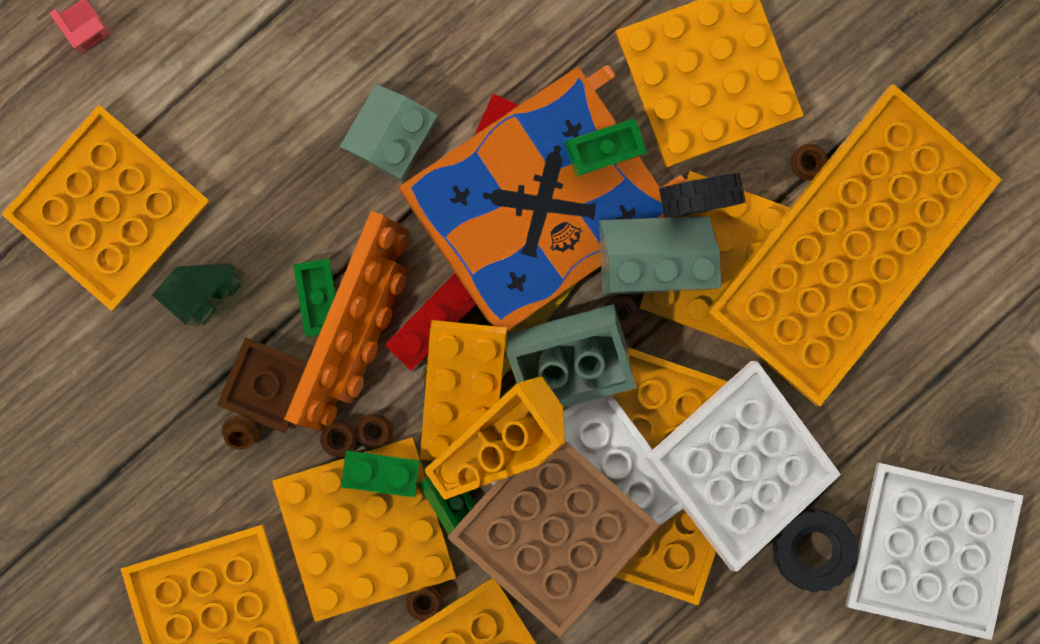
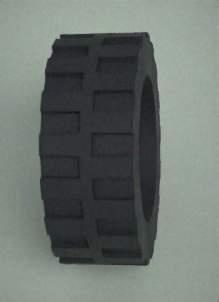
(702, 195)
(819, 578)

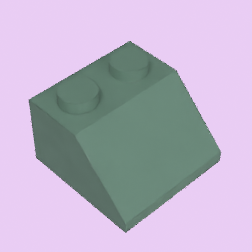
(390, 132)

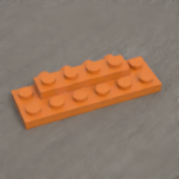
(352, 325)

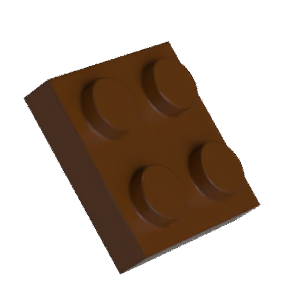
(262, 384)

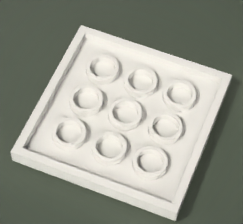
(617, 449)
(743, 466)
(934, 551)

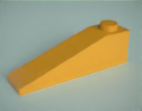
(504, 441)

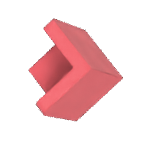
(81, 26)

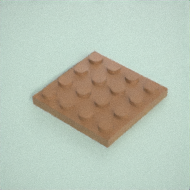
(554, 536)

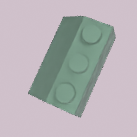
(659, 255)
(575, 355)

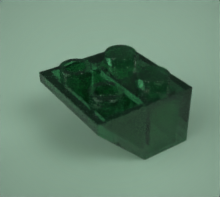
(196, 290)

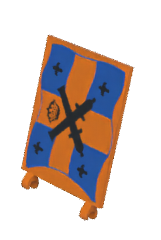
(514, 210)

